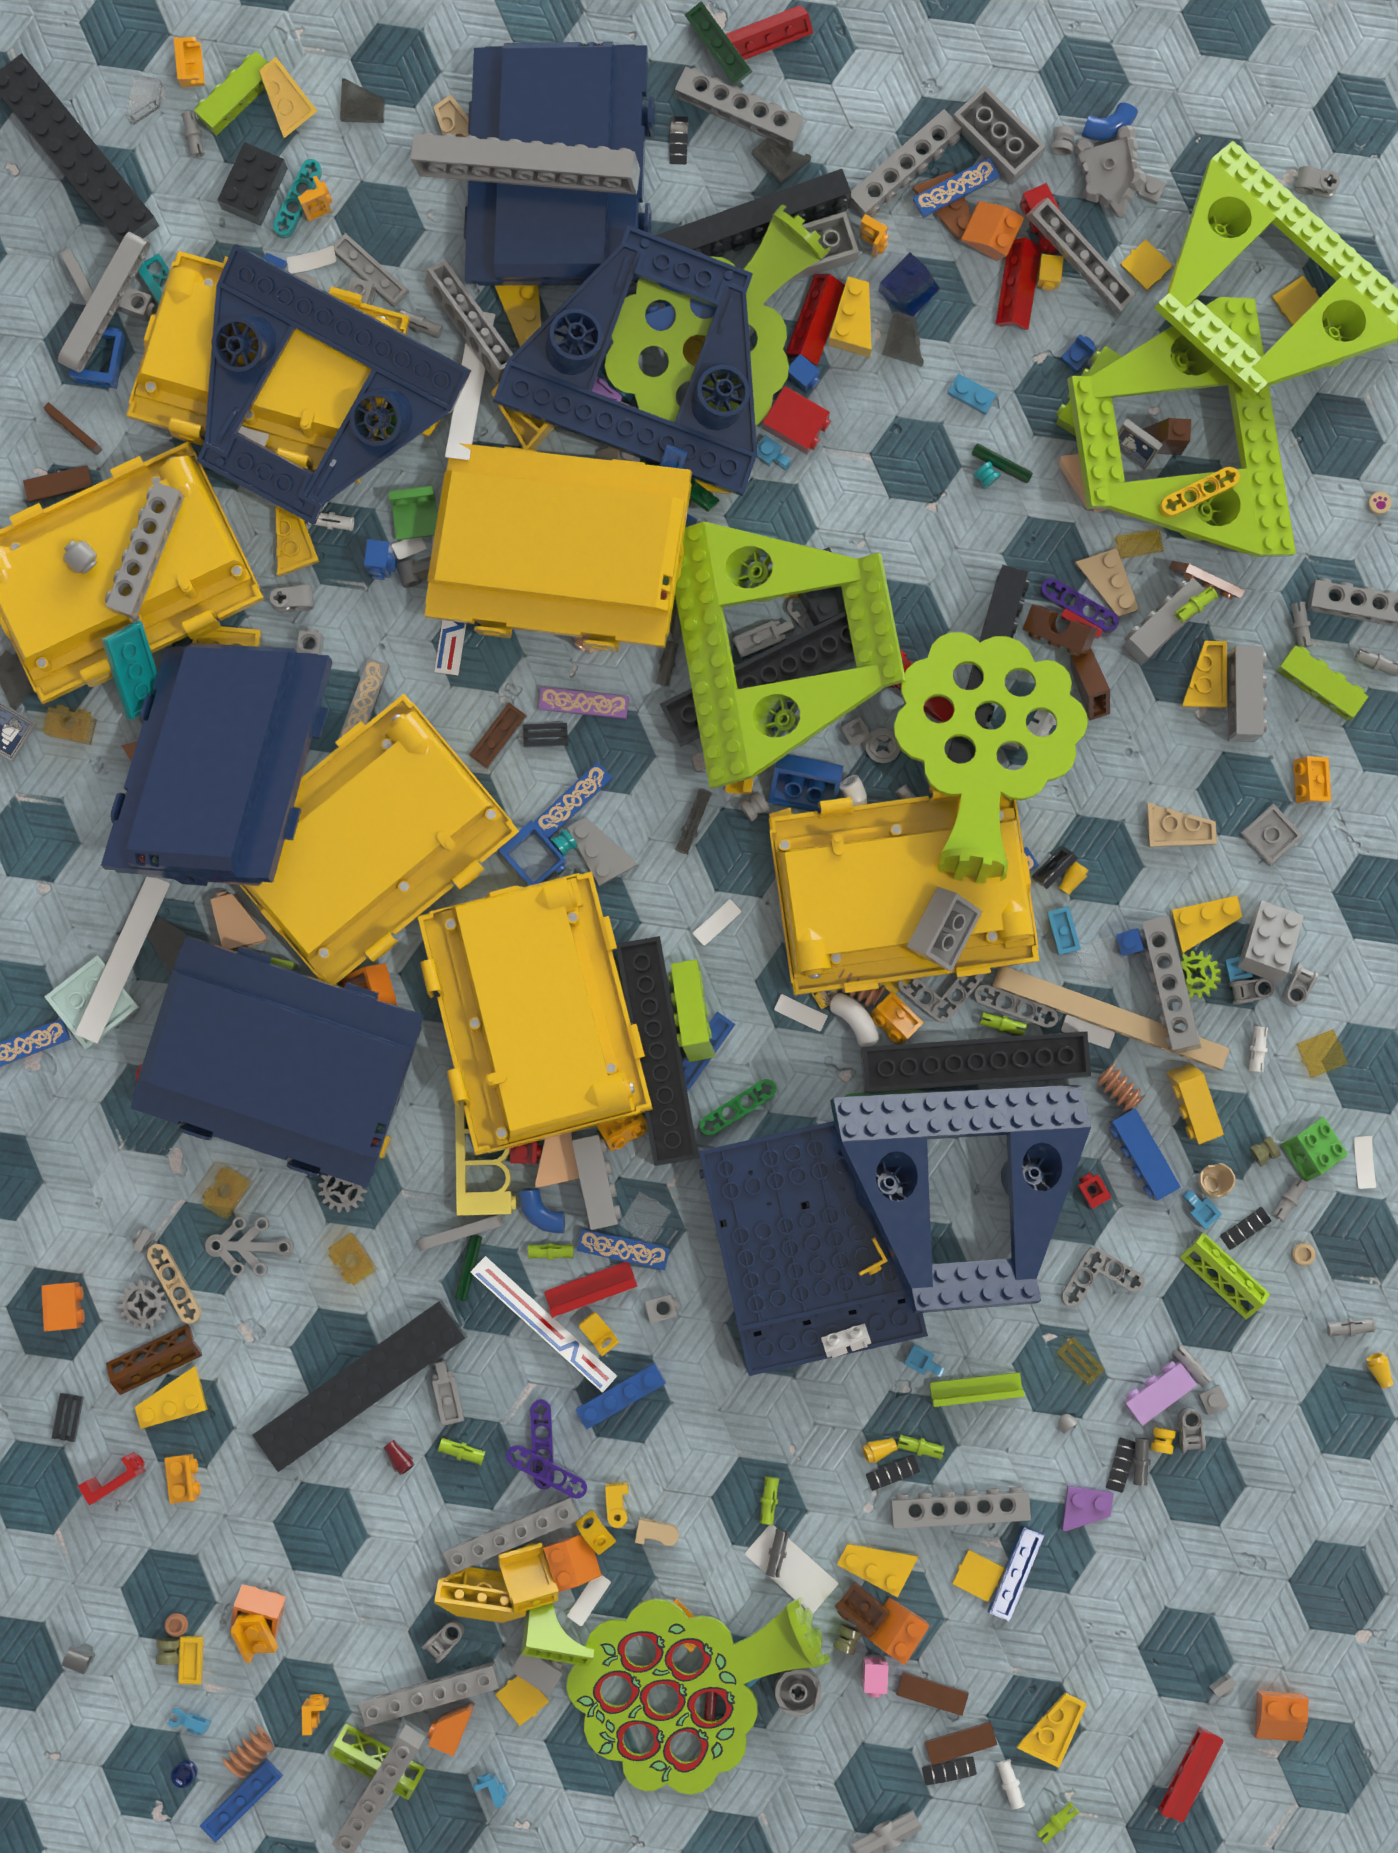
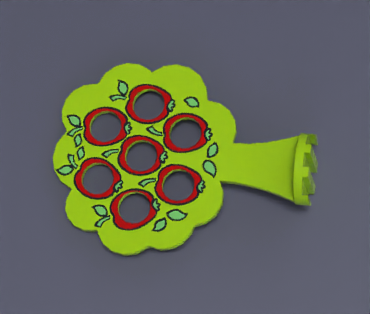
(779, 1646)

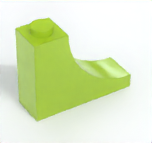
(547, 1640)

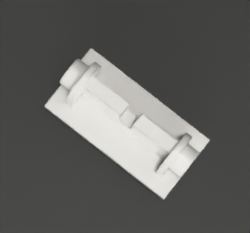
(1043, 727)
(836, 1343)

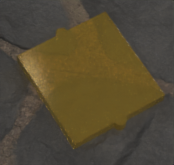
(1322, 1053)

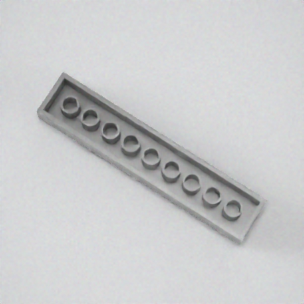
(526, 163)

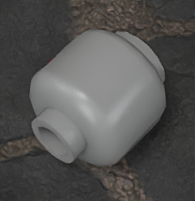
(80, 556)

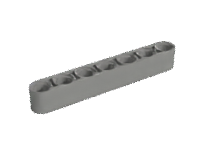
(104, 302)

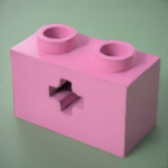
(874, 1676)

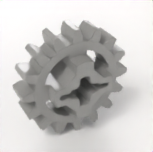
(345, 1198)
(143, 1295)

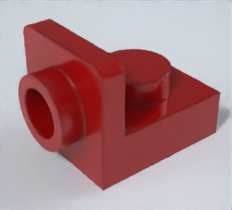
(526, 1154)

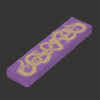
(583, 703)

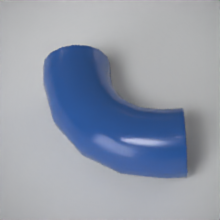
(1107, 127)
(538, 1214)

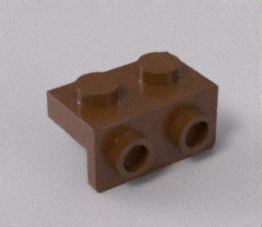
(862, 1610)

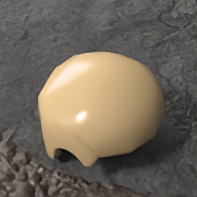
(1216, 1180)

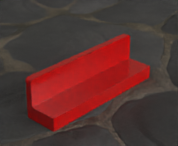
(771, 32)
(1018, 284)
(816, 318)
(590, 1289)
(1190, 1774)

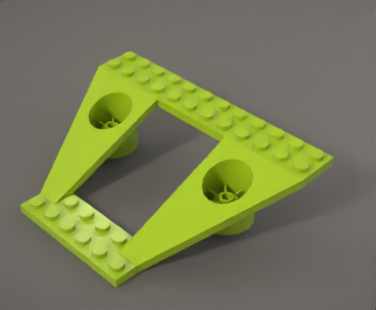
(1229, 213)
(1247, 517)
(738, 722)

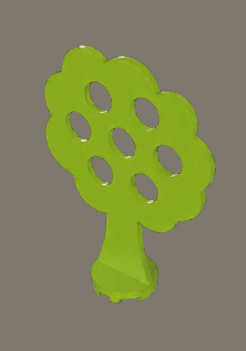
(781, 255)
(976, 840)

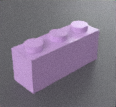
(1159, 1392)

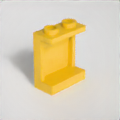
(527, 1577)

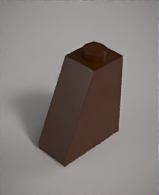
(1172, 433)
(1091, 685)

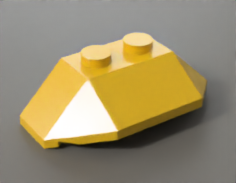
(476, 1595)

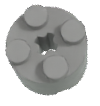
(807, 1699)

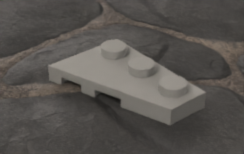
(600, 852)

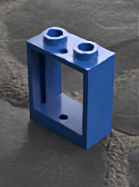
(102, 379)
(523, 834)

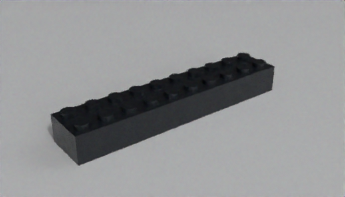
(73, 151)
(750, 221)
(999, 621)
(804, 655)
(651, 1009)
(976, 1062)
(359, 1386)

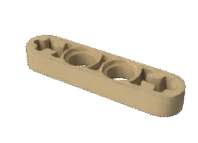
(171, 1285)

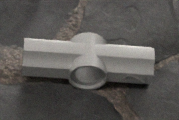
(888, 1834)

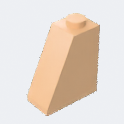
(1072, 470)
(235, 923)
(557, 1161)

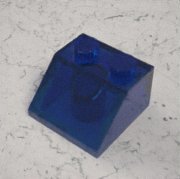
(909, 286)

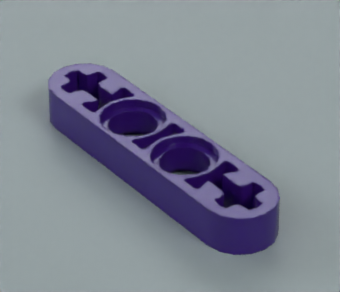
(1081, 602)
(538, 1444)
(548, 1468)

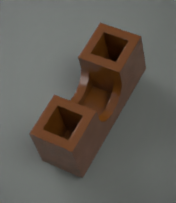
(1042, 623)

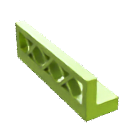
(1228, 1273)
(976, 1389)
(368, 1765)

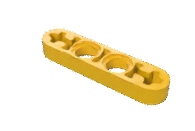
(1199, 492)

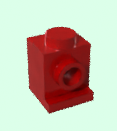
(1099, 1196)

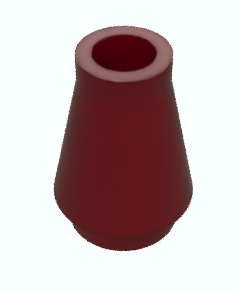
(399, 1458)

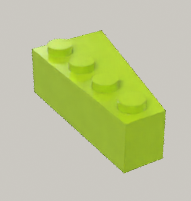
(691, 1010)

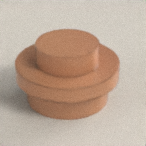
(176, 1624)

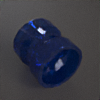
(181, 1777)

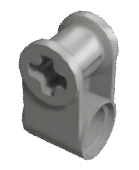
(1314, 182)
(295, 598)
(1301, 981)
(1247, 990)
(1191, 1435)
(441, 1642)

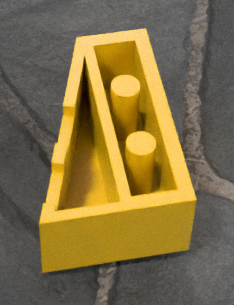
(852, 322)
(527, 429)
(1195, 1103)

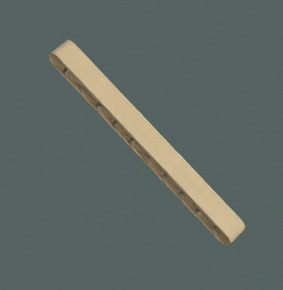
(1103, 1015)

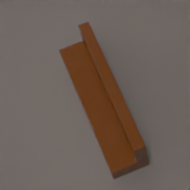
(153, 1364)

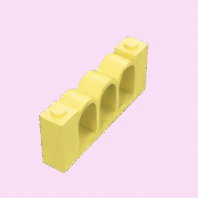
(478, 1203)

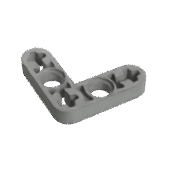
(937, 1001)
(1102, 1268)

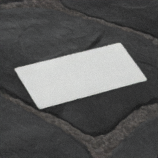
(798, 1573)

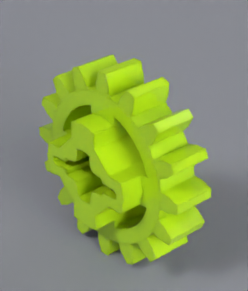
(1201, 967)

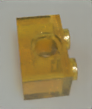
(56, 725)
(238, 1185)
(364, 1265)

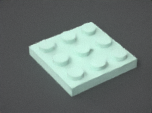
(74, 995)

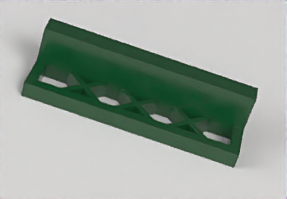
(718, 43)

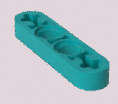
(292, 197)

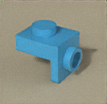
(497, 1790)

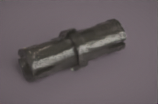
(667, 663)

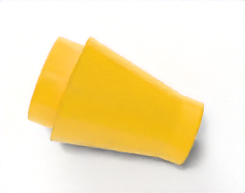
(1073, 877)
(1380, 1368)
(877, 1450)

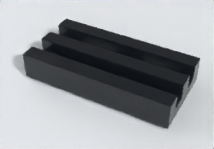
(564, 734)
(1054, 867)
(72, 1438)

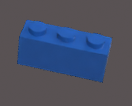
(804, 782)

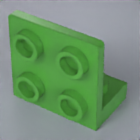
(414, 512)
(1314, 1150)

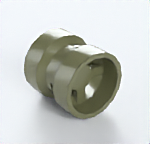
(1265, 1151)
(847, 1639)
(167, 1651)

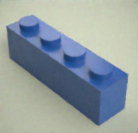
(1144, 1154)
(620, 1395)

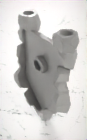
(1111, 170)

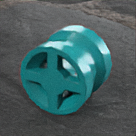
(986, 475)
(564, 842)

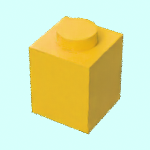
(1050, 272)

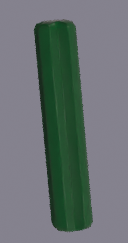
(1002, 463)
(468, 1265)

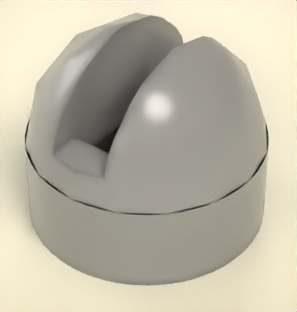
(1067, 1422)

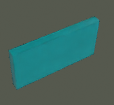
(131, 666)

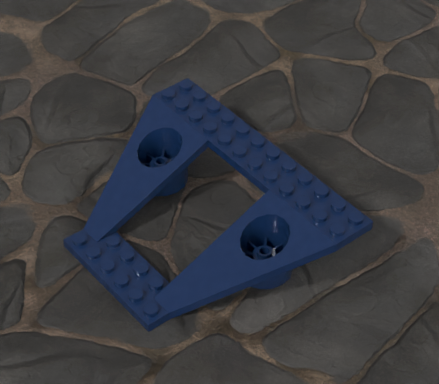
(274, 303)
(559, 386)
(892, 1135)

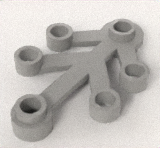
(245, 1246)

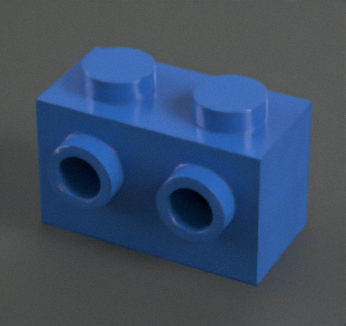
(379, 559)

